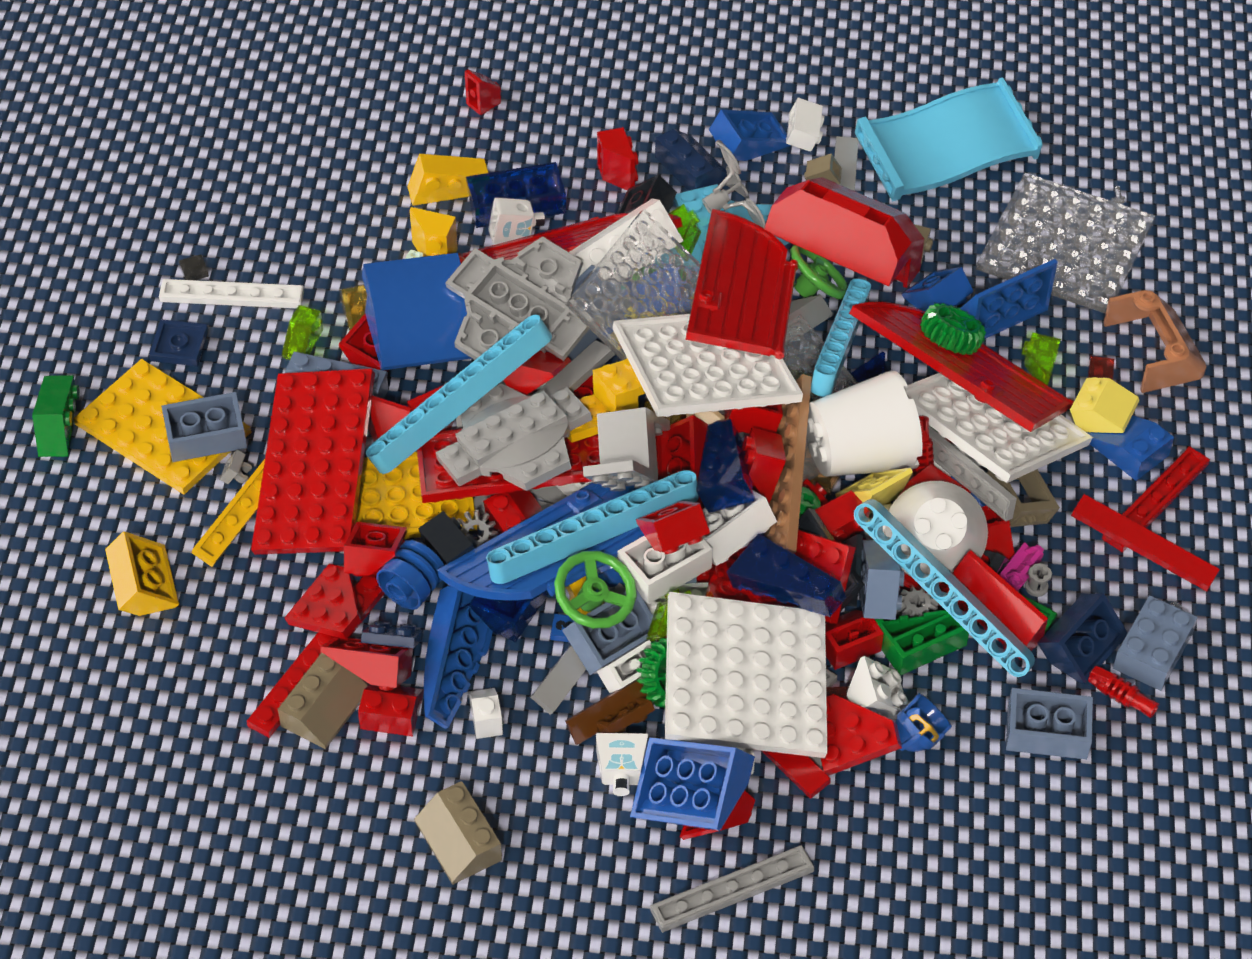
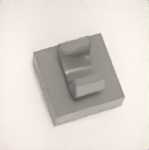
(233, 468)

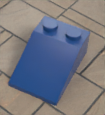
(748, 133)
(1137, 449)

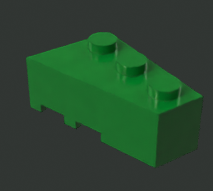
(55, 415)
(920, 639)

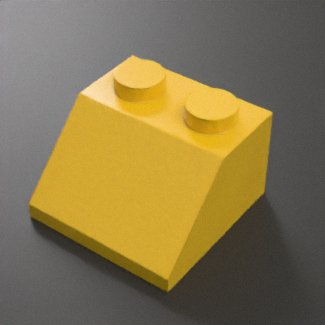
(433, 232)

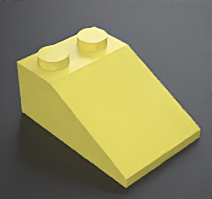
(880, 486)

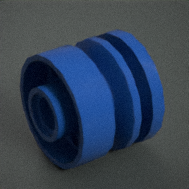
(410, 575)

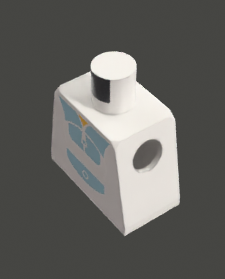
(512, 220)
(620, 759)

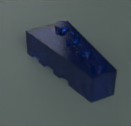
(722, 473)
(780, 574)

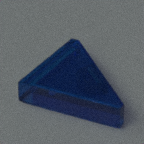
(870, 369)

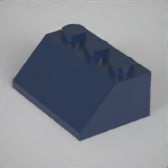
(688, 160)
(1083, 636)

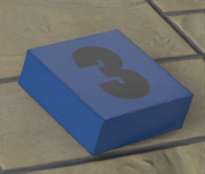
(559, 623)

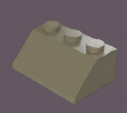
(321, 702)
(458, 833)

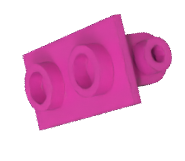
(1018, 567)

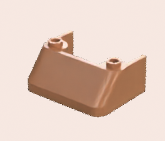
(1182, 357)

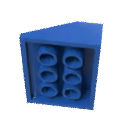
(1013, 299)
(690, 783)

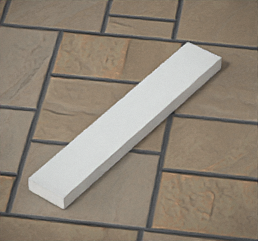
(231, 293)

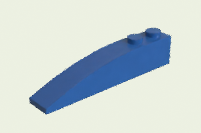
(452, 655)

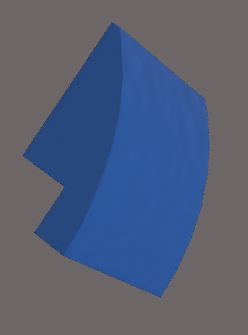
(412, 310)

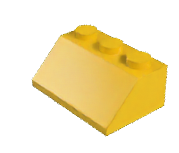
(141, 575)

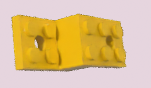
(614, 390)

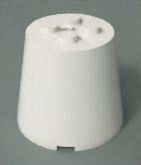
(865, 428)

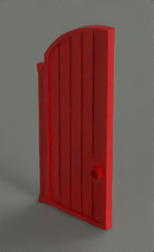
(565, 237)
(742, 288)
(983, 373)

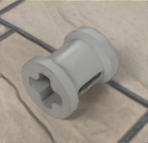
(1033, 580)

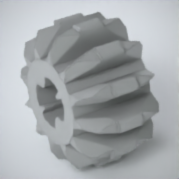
(480, 524)
(916, 603)

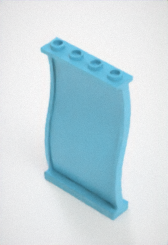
(948, 139)

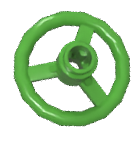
(815, 275)
(595, 590)

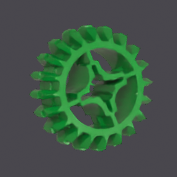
(952, 329)
(653, 671)

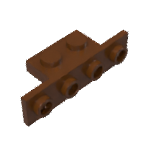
(611, 713)

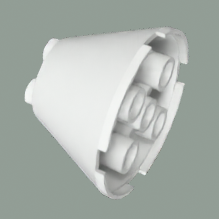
(942, 520)

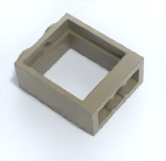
(1043, 503)

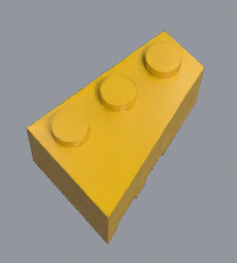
(442, 177)

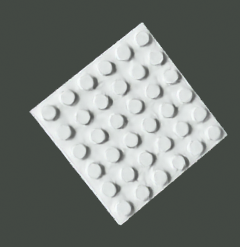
(699, 376)
(990, 435)
(745, 675)

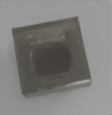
(193, 268)

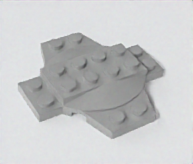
(508, 291)
(515, 437)

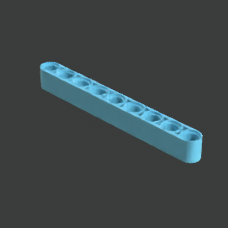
(839, 339)
(459, 394)
(588, 527)
(957, 591)

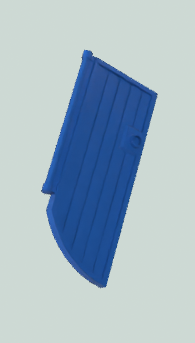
(471, 570)

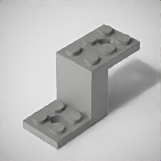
(627, 448)

